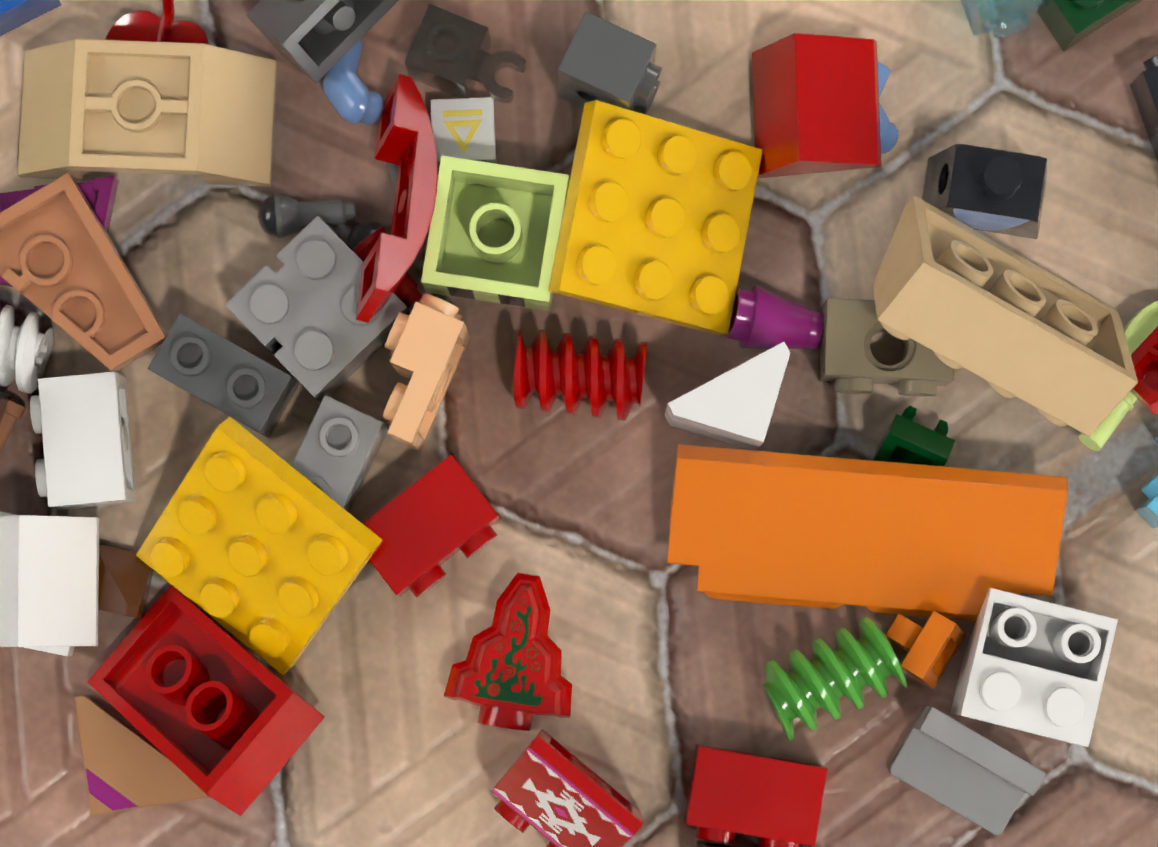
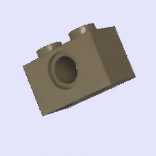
(849, 359)

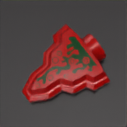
(514, 663)

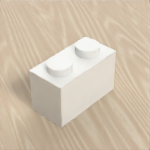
(84, 441)

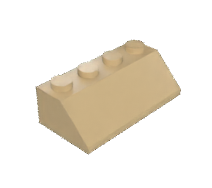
(1002, 319)

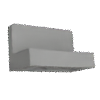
(964, 770)

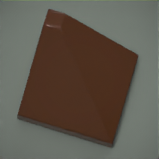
(123, 581)

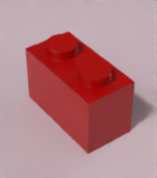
(429, 526)
(754, 797)

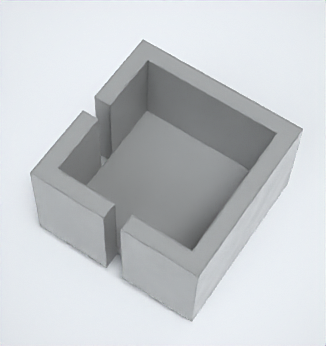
(313, 310)

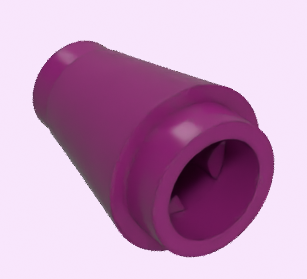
(767, 320)

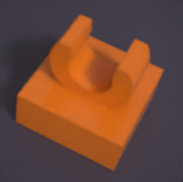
(928, 648)

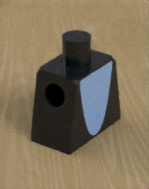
(988, 188)

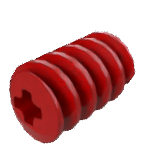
(578, 375)

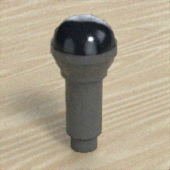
(282, 215)

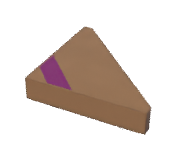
(124, 766)

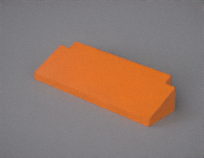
(862, 531)

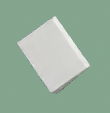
(735, 404)
(49, 581)

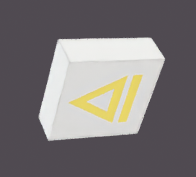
(464, 128)

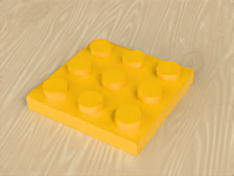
(655, 218)
(257, 546)

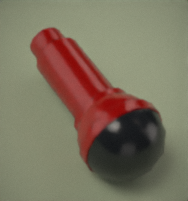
(361, 241)

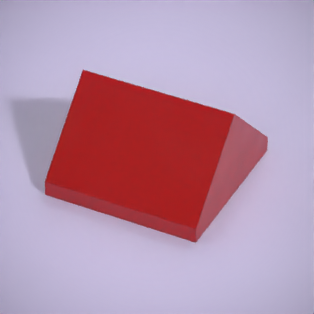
(816, 105)

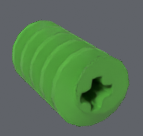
(831, 676)

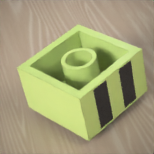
(494, 233)

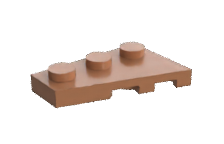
(73, 273)

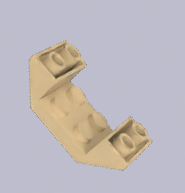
(147, 111)

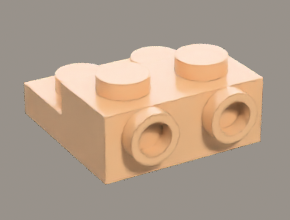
(427, 352)

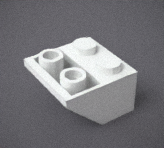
(1035, 667)

